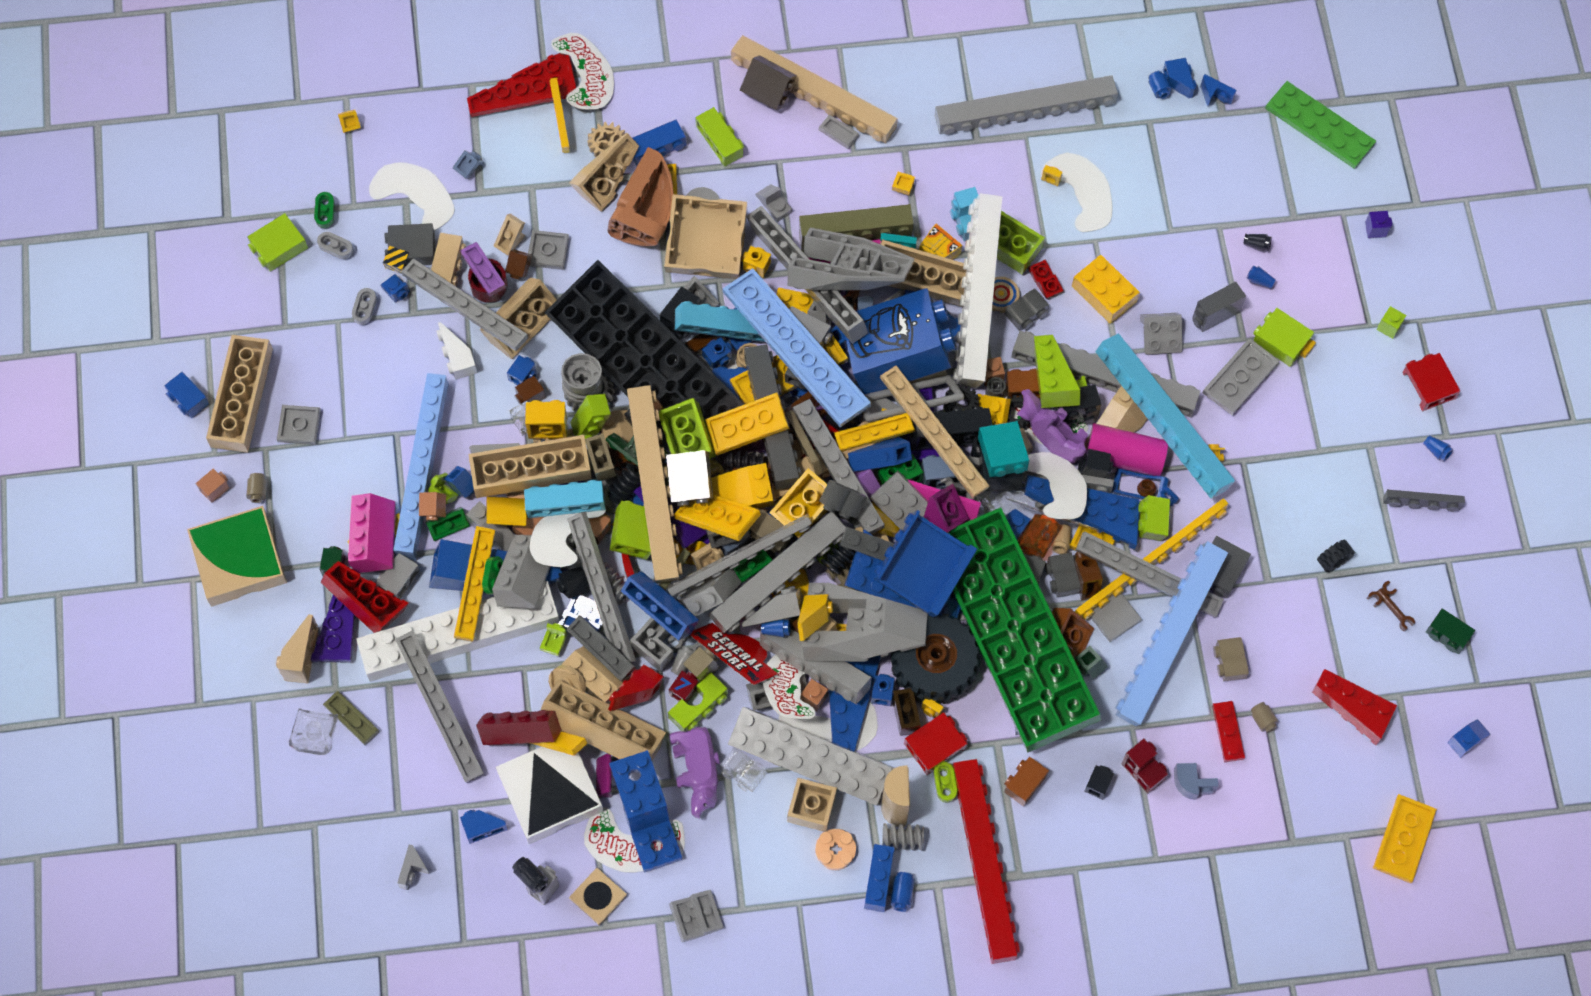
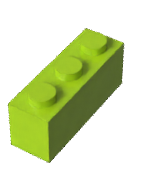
(719, 136)
(591, 416)

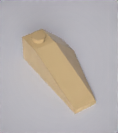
(602, 175)
(1122, 414)

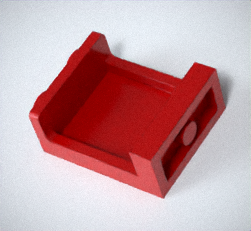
(1432, 381)
(935, 742)

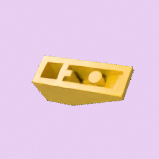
(813, 614)

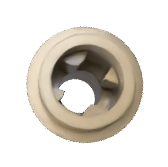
(1062, 541)

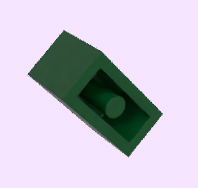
(1450, 631)

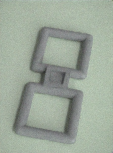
(957, 396)

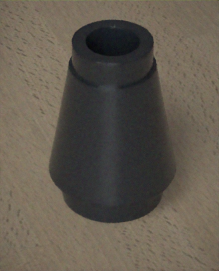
(1258, 241)

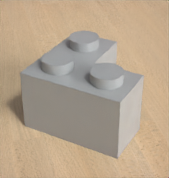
(650, 645)

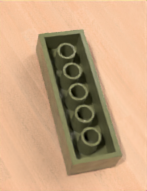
(861, 223)

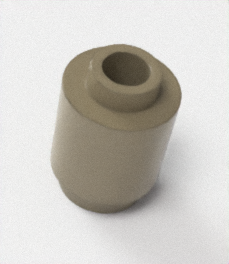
(256, 487)
(1264, 717)

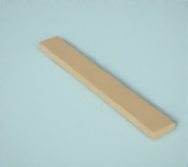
(934, 432)

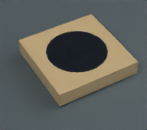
(597, 896)

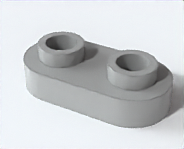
(336, 245)
(364, 307)

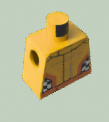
(941, 243)

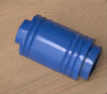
(902, 891)

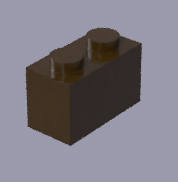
(905, 711)

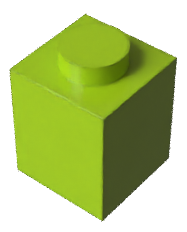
(1391, 322)

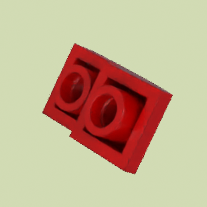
(1045, 279)

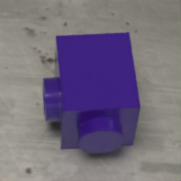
(1378, 224)

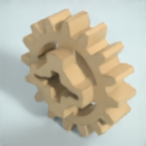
(607, 136)

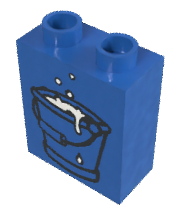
(903, 335)

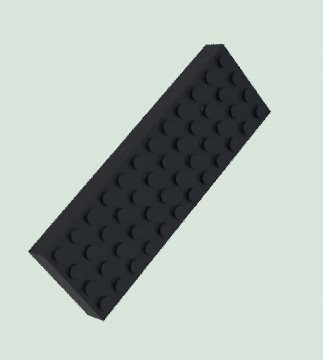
(635, 344)

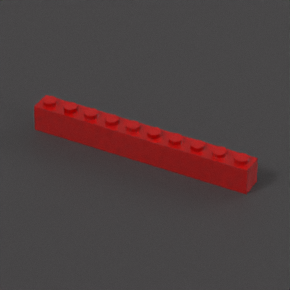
(984, 862)

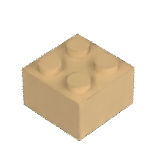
(811, 804)

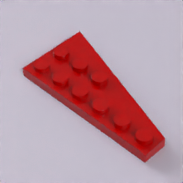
(525, 87)

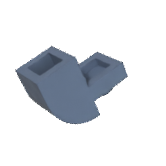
(1188, 783)

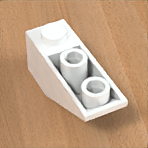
(459, 355)

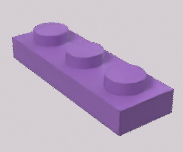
(483, 269)

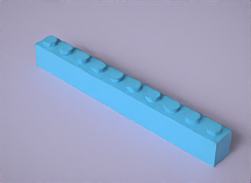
(1165, 416)

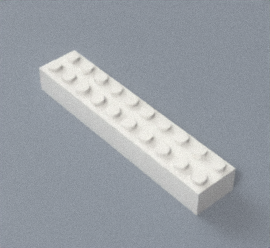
(978, 290)
(436, 634)

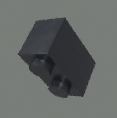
(1095, 463)

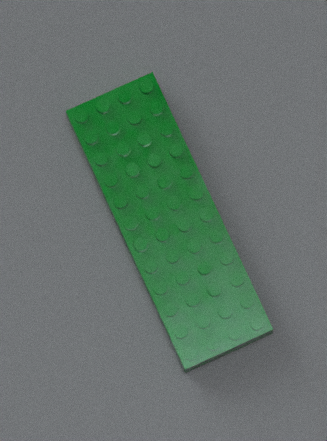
(1020, 636)

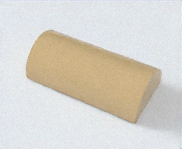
(896, 796)

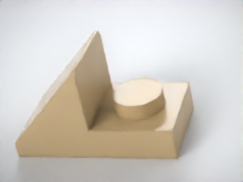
(510, 234)

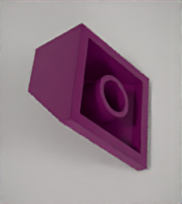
(945, 509)

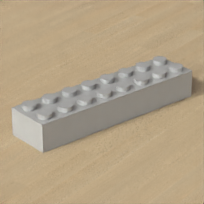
(781, 569)
(810, 755)

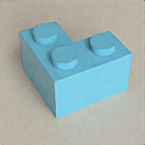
(960, 208)

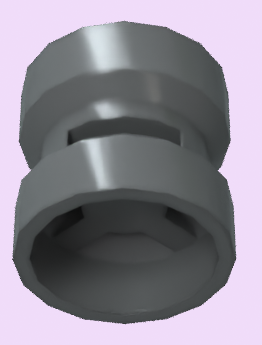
(997, 391)

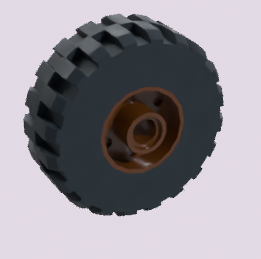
(942, 666)

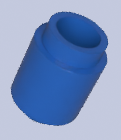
(1159, 84)

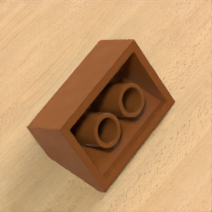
(1074, 630)

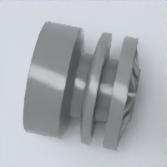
(581, 369)

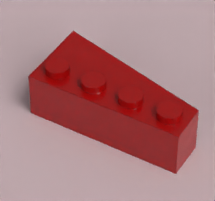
(363, 598)
(1357, 705)

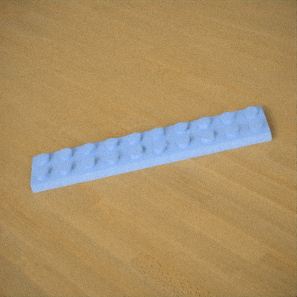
(796, 347)

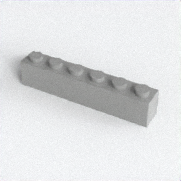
(835, 675)

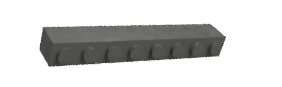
(778, 446)

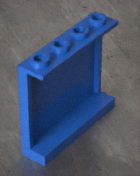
(923, 564)

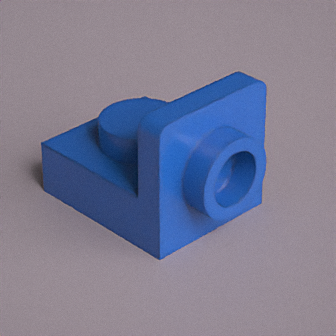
(395, 288)

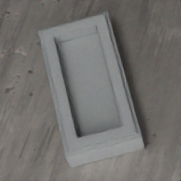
(838, 131)

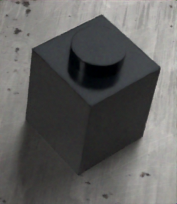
(573, 583)
(1099, 781)

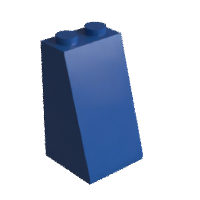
(451, 564)

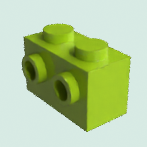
(1154, 518)

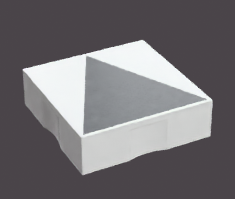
(548, 791)

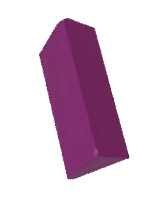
(604, 776)

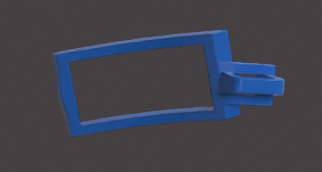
(1162, 489)

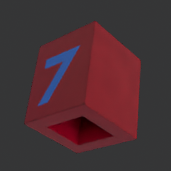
(683, 686)

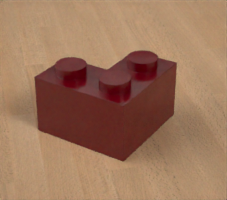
(1143, 767)

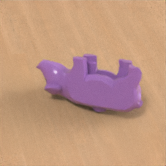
(1052, 430)
(701, 766)

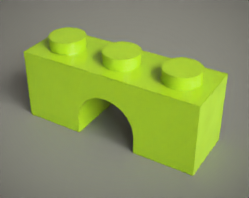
(687, 716)

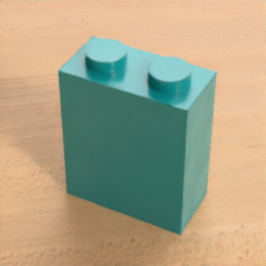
(1003, 449)

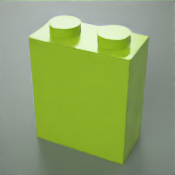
(276, 242)
(1282, 336)
(630, 531)

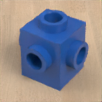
(717, 353)

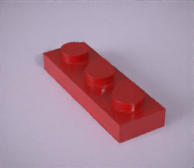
(1228, 731)

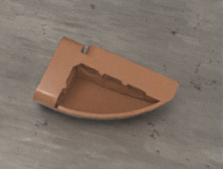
(644, 203)

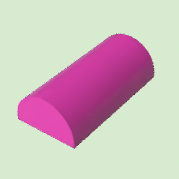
(1129, 449)

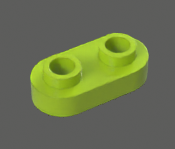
(945, 782)

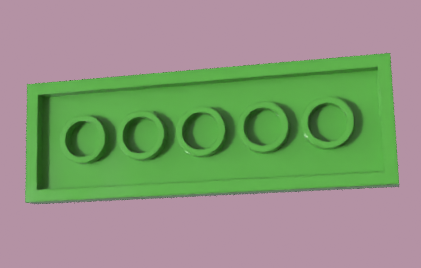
(1320, 124)

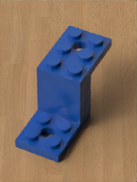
(645, 811)

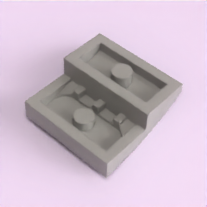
(696, 916)

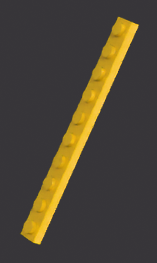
(1158, 555)

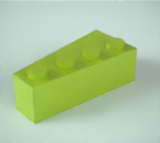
(1054, 376)

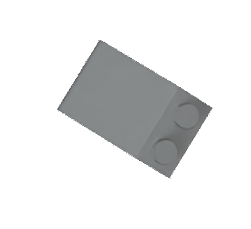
(782, 606)

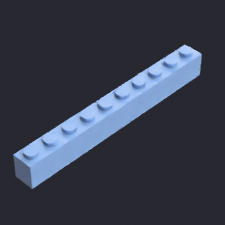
(421, 464)
(1171, 633)

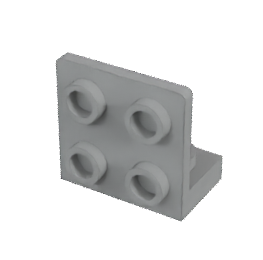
(1162, 333)

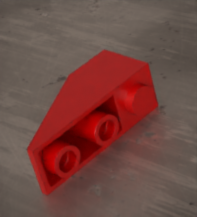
(638, 689)

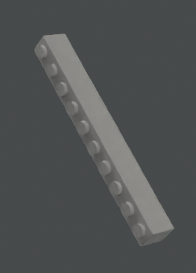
(1026, 104)
(785, 249)
(1096, 372)

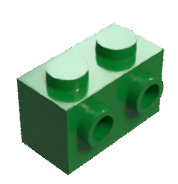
(910, 470)

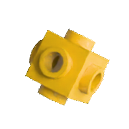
(756, 259)

